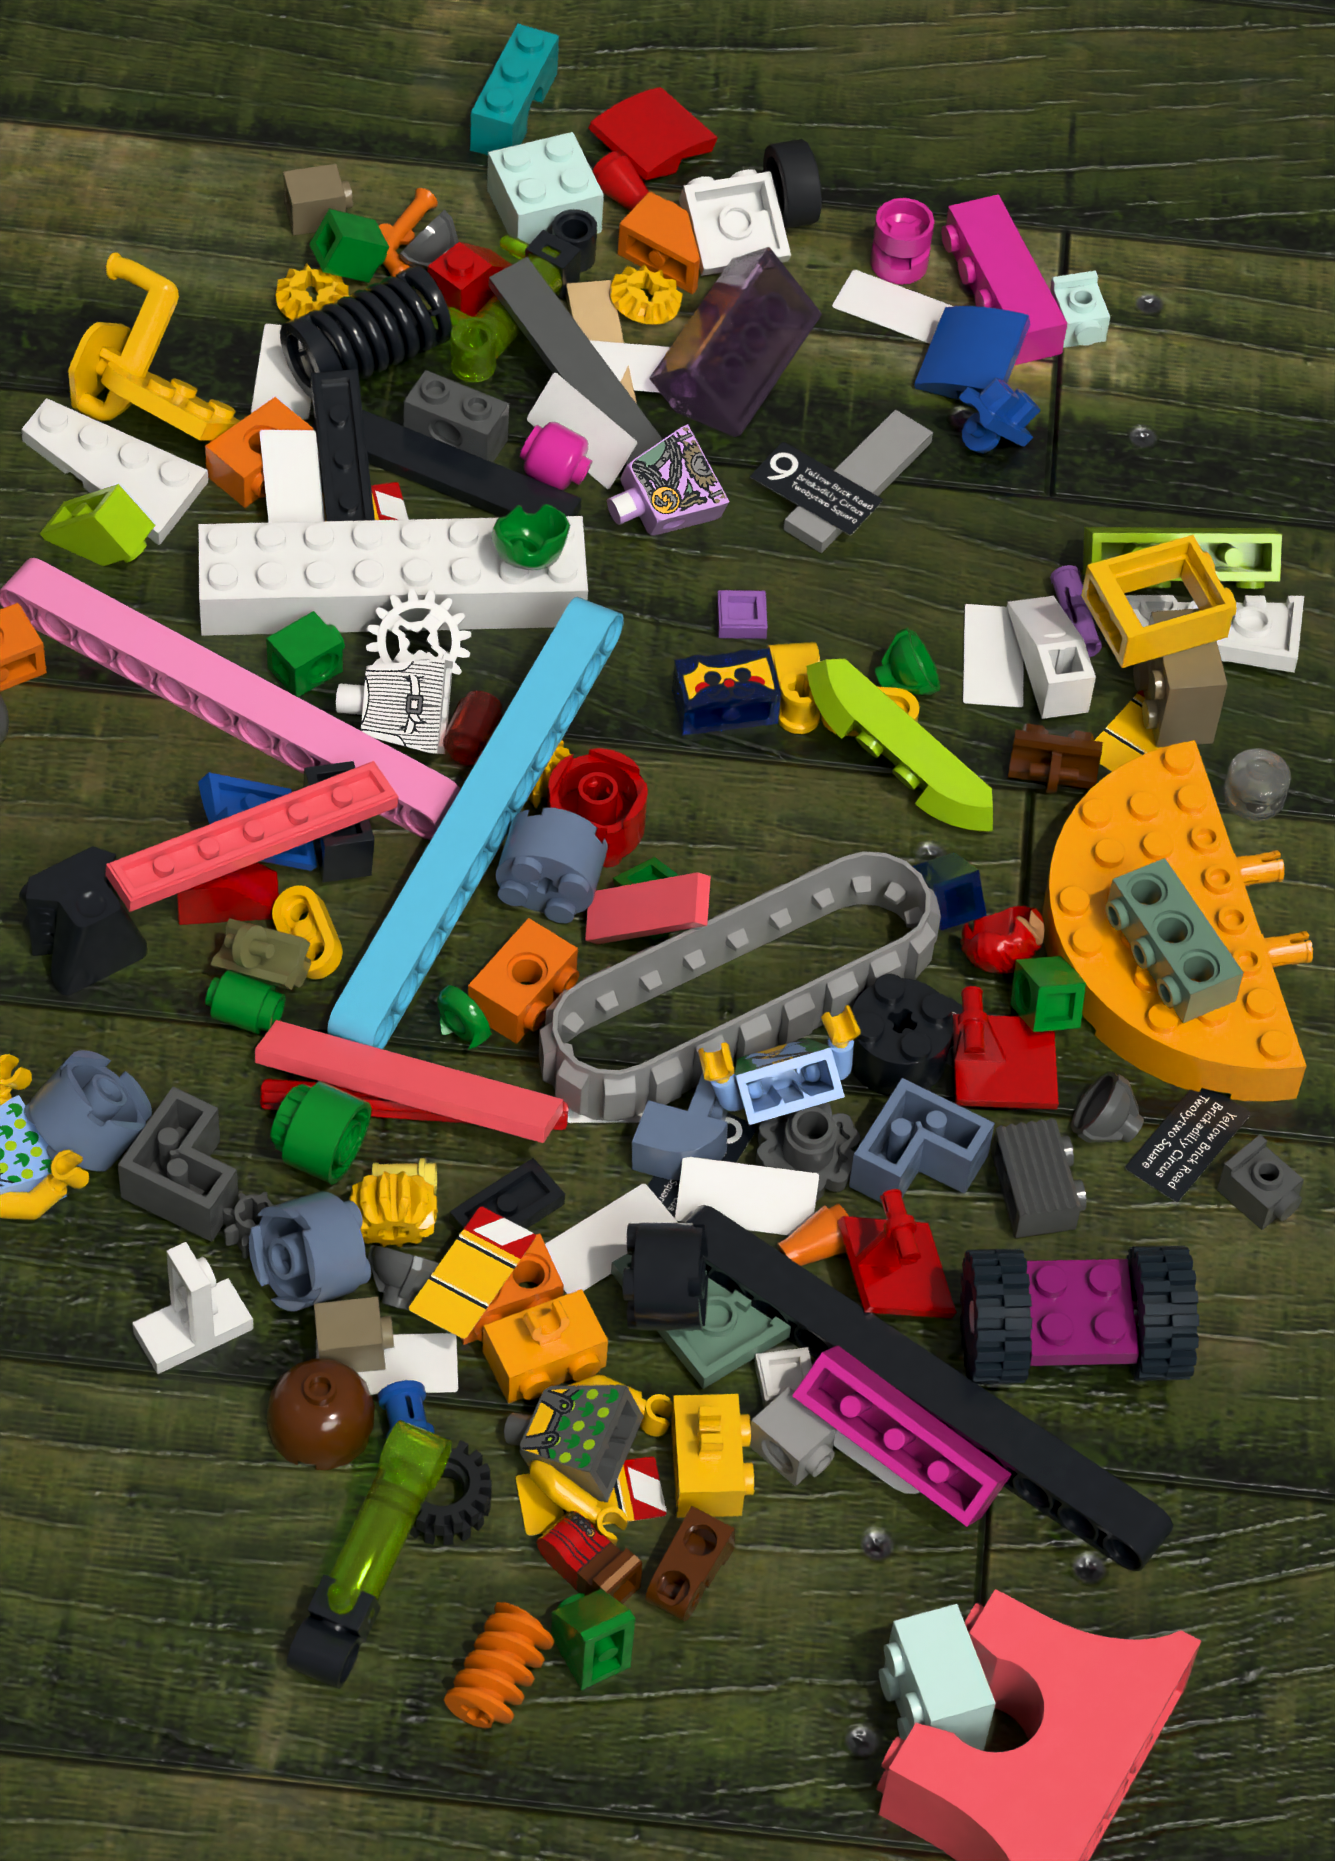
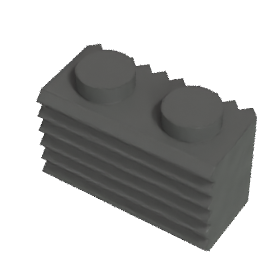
(1037, 1178)

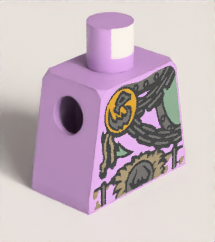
(669, 487)

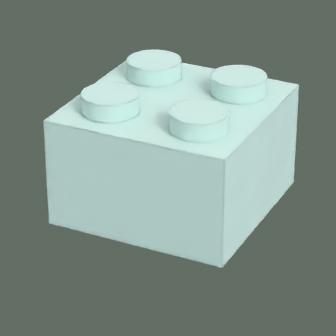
(540, 181)
(937, 1676)

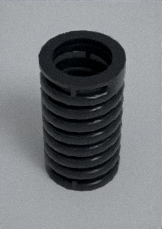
(368, 328)

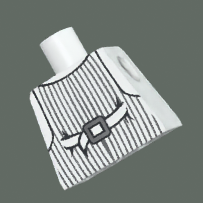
(402, 703)

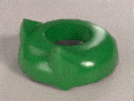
(462, 1016)

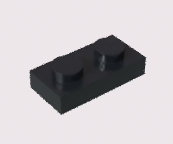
(520, 1197)

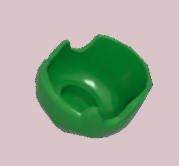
(531, 539)

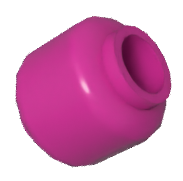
(556, 455)

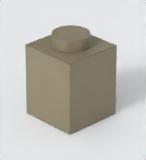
(310, 195)
(353, 1333)

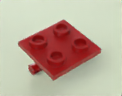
(1001, 1059)
(896, 1262)

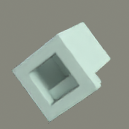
(1081, 307)

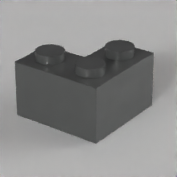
(172, 1168)

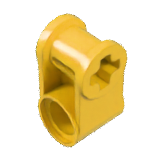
(797, 706)

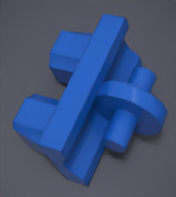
(999, 414)

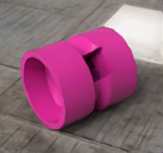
(902, 241)

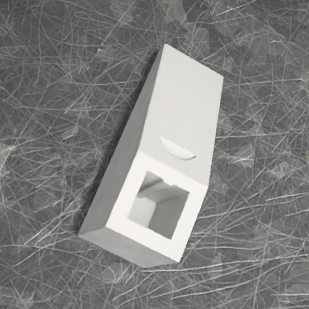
(1053, 656)

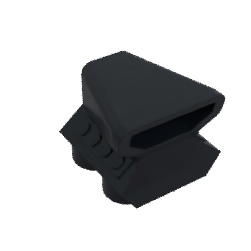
(80, 921)

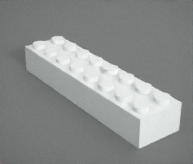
(277, 572)

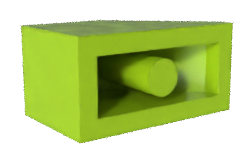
(100, 526)

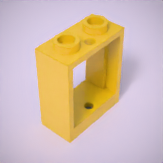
(1129, 641)

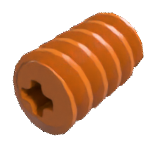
(497, 1665)

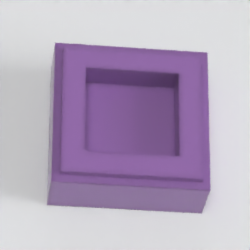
(742, 614)

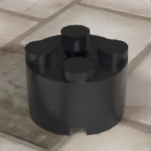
(902, 1034)
(666, 1276)

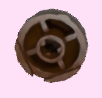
(320, 1414)

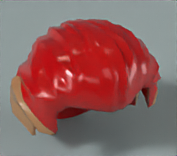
(1002, 938)

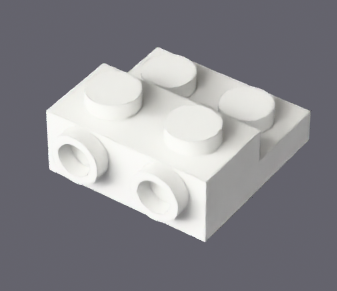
(734, 218)

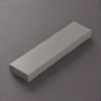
(871, 466)

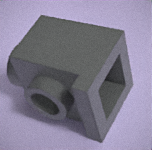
(1260, 1184)

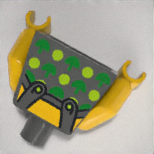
(582, 1440)

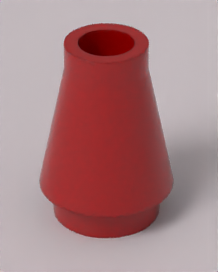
(620, 180)

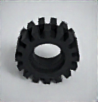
(470, 1508)

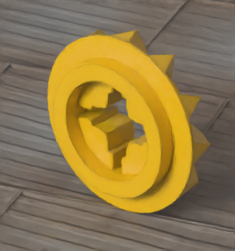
(295, 300)
(632, 302)

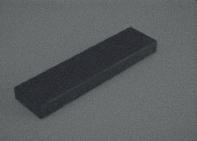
(342, 446)

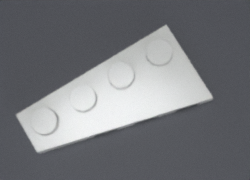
(106, 457)
(1258, 634)

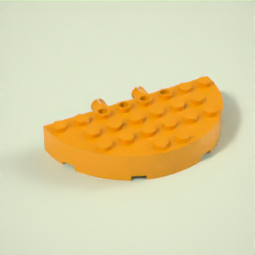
(1131, 819)

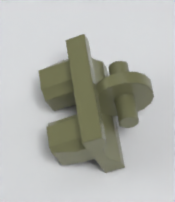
(263, 954)

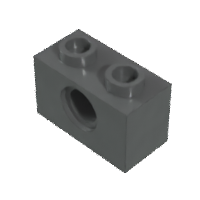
(457, 415)

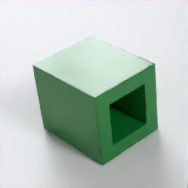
(349, 245)

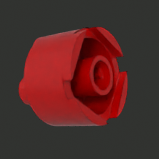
(606, 792)

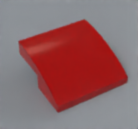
(653, 132)

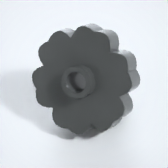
(811, 1143)

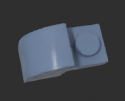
(671, 1134)

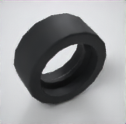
(795, 181)

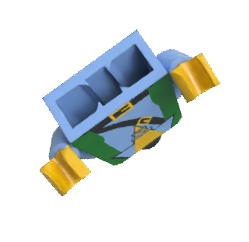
(786, 1075)

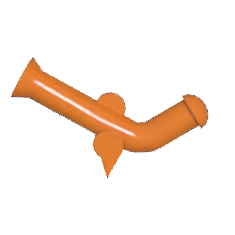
(402, 231)

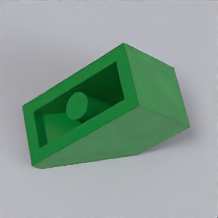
(593, 1636)

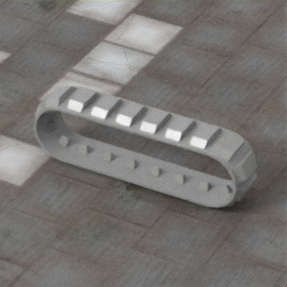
(848, 881)

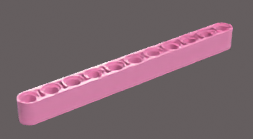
(219, 690)

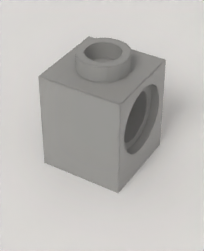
(792, 1438)

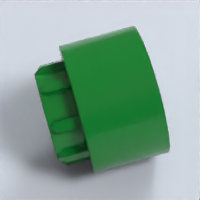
(320, 1130)

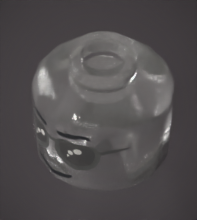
(1257, 784)

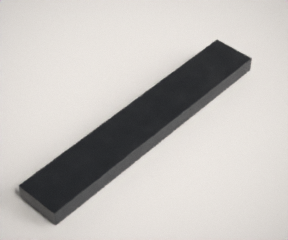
(457, 471)

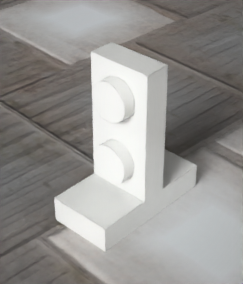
(199, 1314)

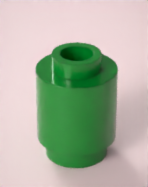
(244, 1002)

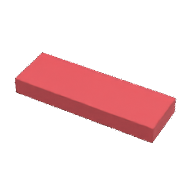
(648, 908)

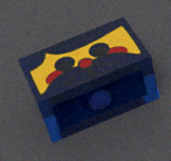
(726, 691)

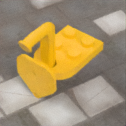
(120, 361)

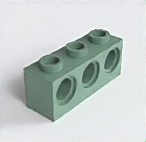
(1176, 918)

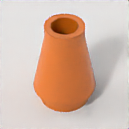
(816, 1237)

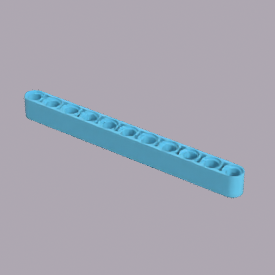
(475, 825)

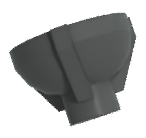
(431, 242)
(1107, 1111)
(399, 1275)

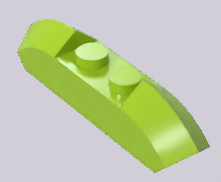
(854, 703)

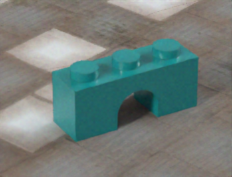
(519, 76)

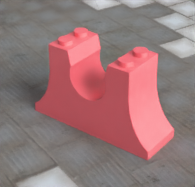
(1089, 1723)

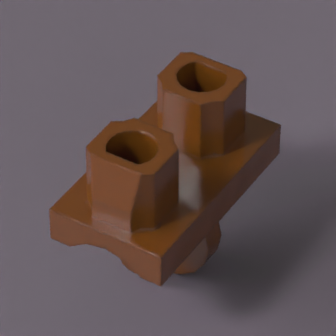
(1055, 758)

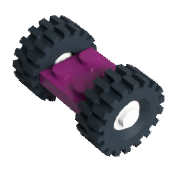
(1079, 1313)

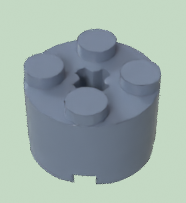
(551, 863)
(89, 1110)
(309, 1250)

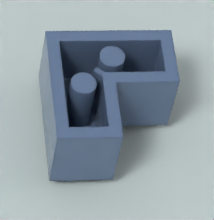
(920, 1135)

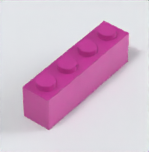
(1003, 272)
(901, 1435)

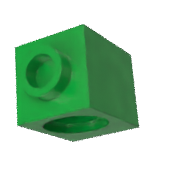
(305, 654)
(1048, 994)

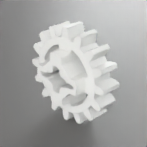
(432, 622)

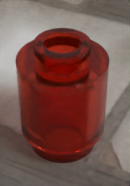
(472, 726)

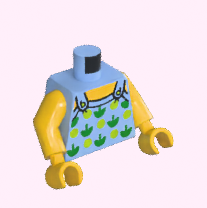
(27, 1174)

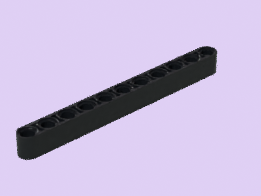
(1041, 1465)

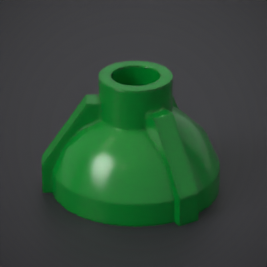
(908, 665)

